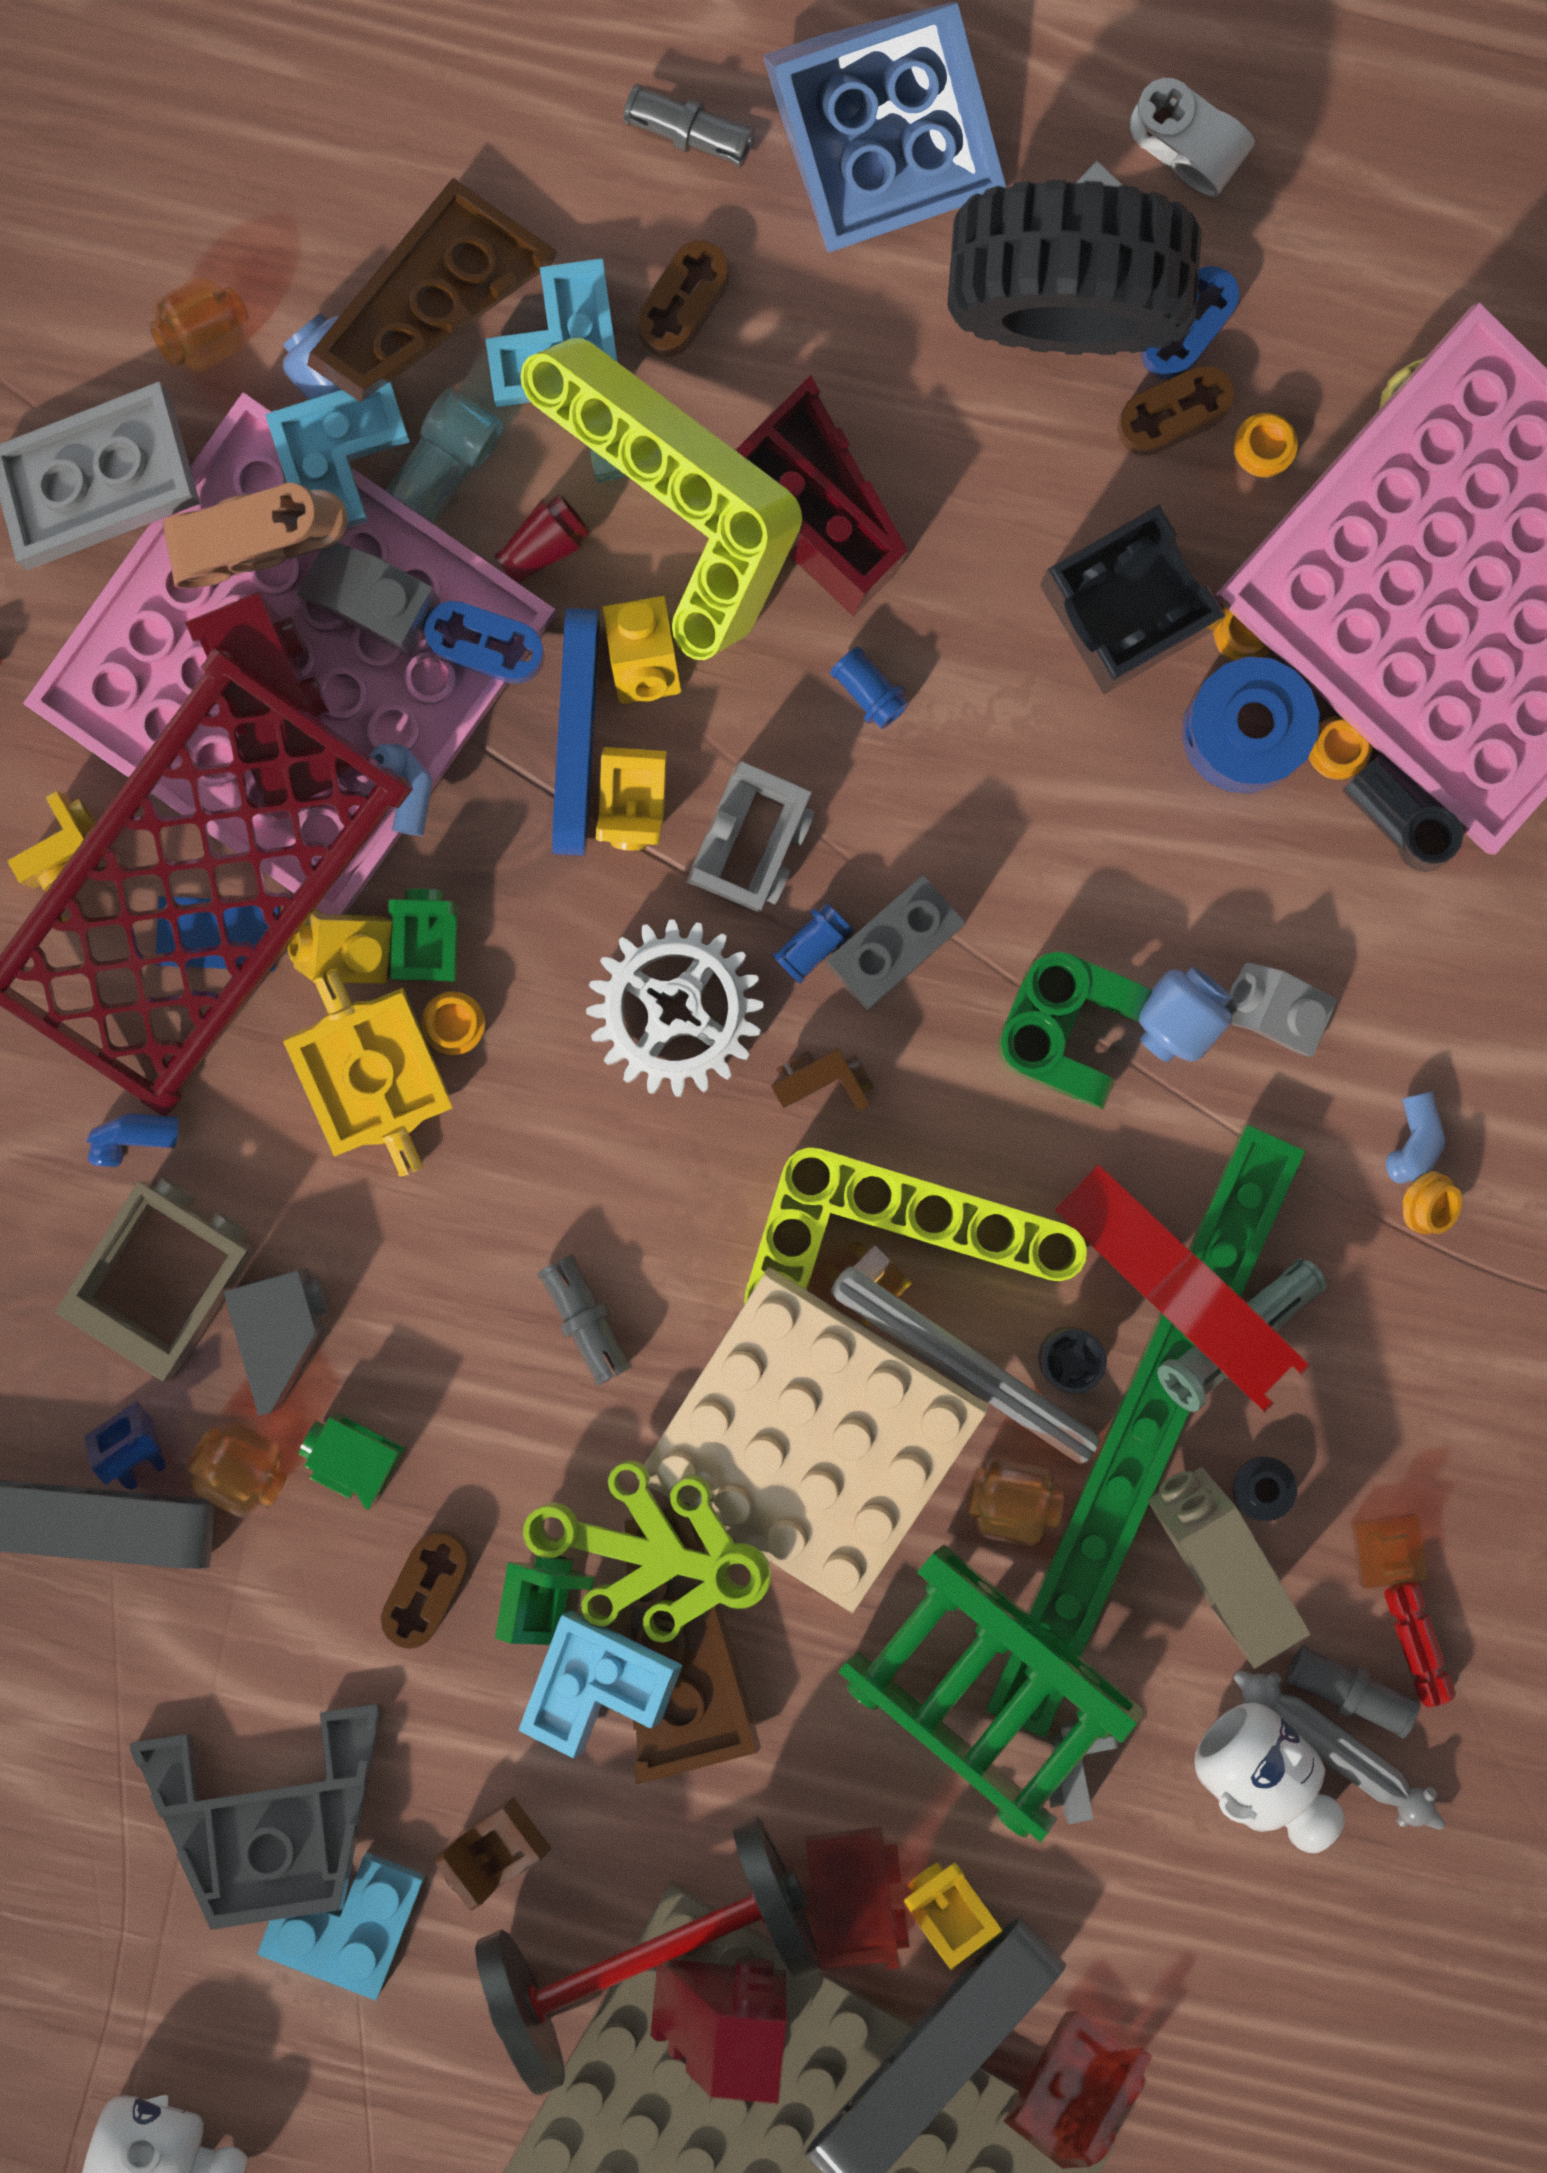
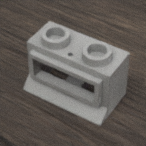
(726, 823)

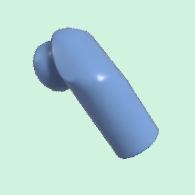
(413, 812)
(1424, 1143)

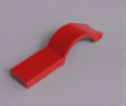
(1180, 1285)

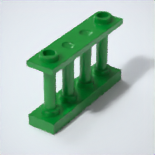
(1049, 1671)

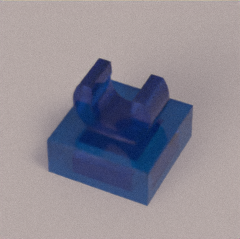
(123, 1444)

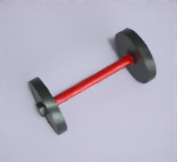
(523, 2010)

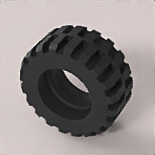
(1074, 267)

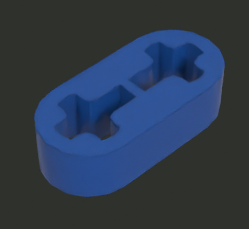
(1202, 330)
(489, 627)

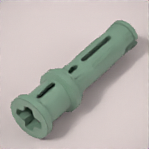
(1195, 1375)

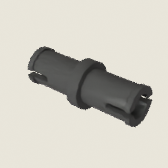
(688, 125)
(584, 1320)
(1353, 1691)

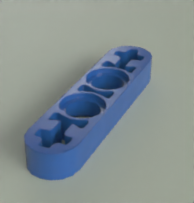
(576, 731)

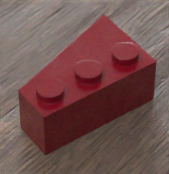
(844, 528)
(269, 649)
(725, 2024)

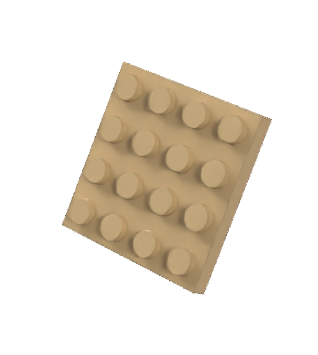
(815, 1439)

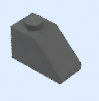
(370, 595)
(276, 1332)

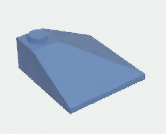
(885, 122)

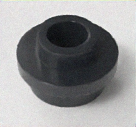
(1245, 1482)

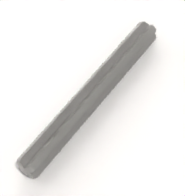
(965, 1365)

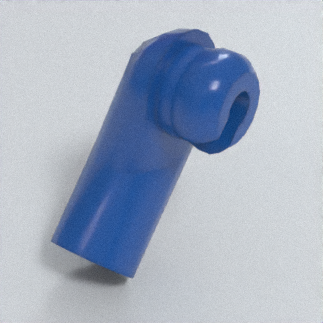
(132, 1130)

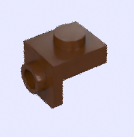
(805, 1076)
(491, 1853)

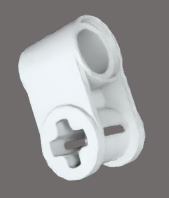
(1196, 141)

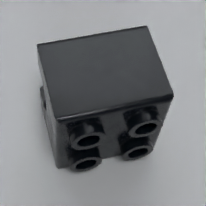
(1130, 600)

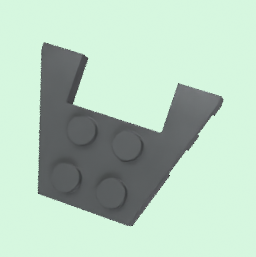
(273, 1848)

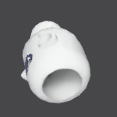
(1268, 1777)
(155, 2138)

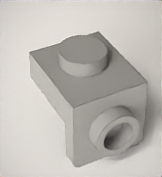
(1280, 1007)
(1073, 1791)

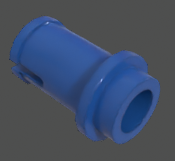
(870, 688)
(813, 942)

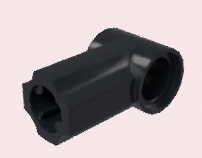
(1398, 808)

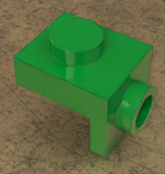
(424, 937)
(536, 1598)

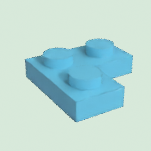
(574, 308)
(329, 431)
(591, 1669)
(353, 1944)

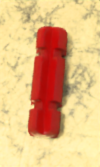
(1420, 1644)

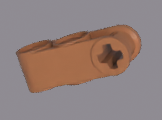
(251, 533)

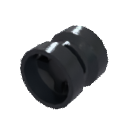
(1081, 1363)

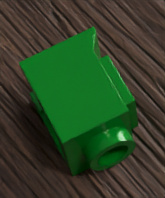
(350, 1458)

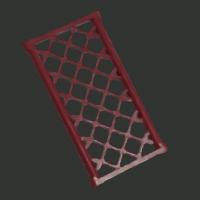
(164, 1093)

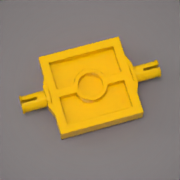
(368, 1072)

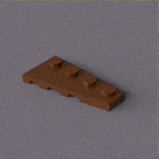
(431, 286)
(708, 1708)

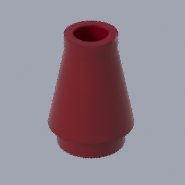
(543, 539)

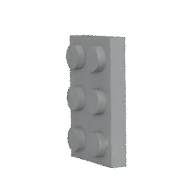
(94, 476)

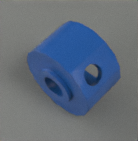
(1222, 750)

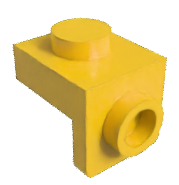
(641, 650)
(631, 797)
(46, 859)
(347, 942)
(950, 1914)

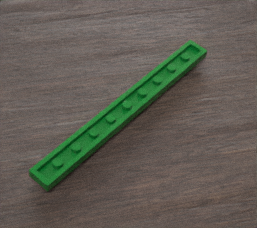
(1147, 1419)

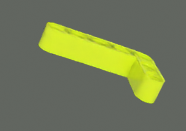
(690, 471)
(899, 1217)

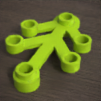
(659, 1554)

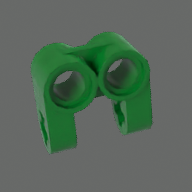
(1057, 1019)

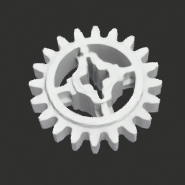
(630, 978)

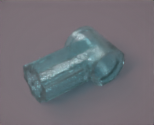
(453, 441)

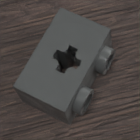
(894, 943)

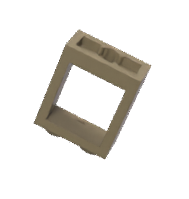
(118, 1331)
(1228, 1565)

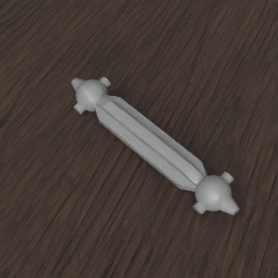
(1344, 1752)

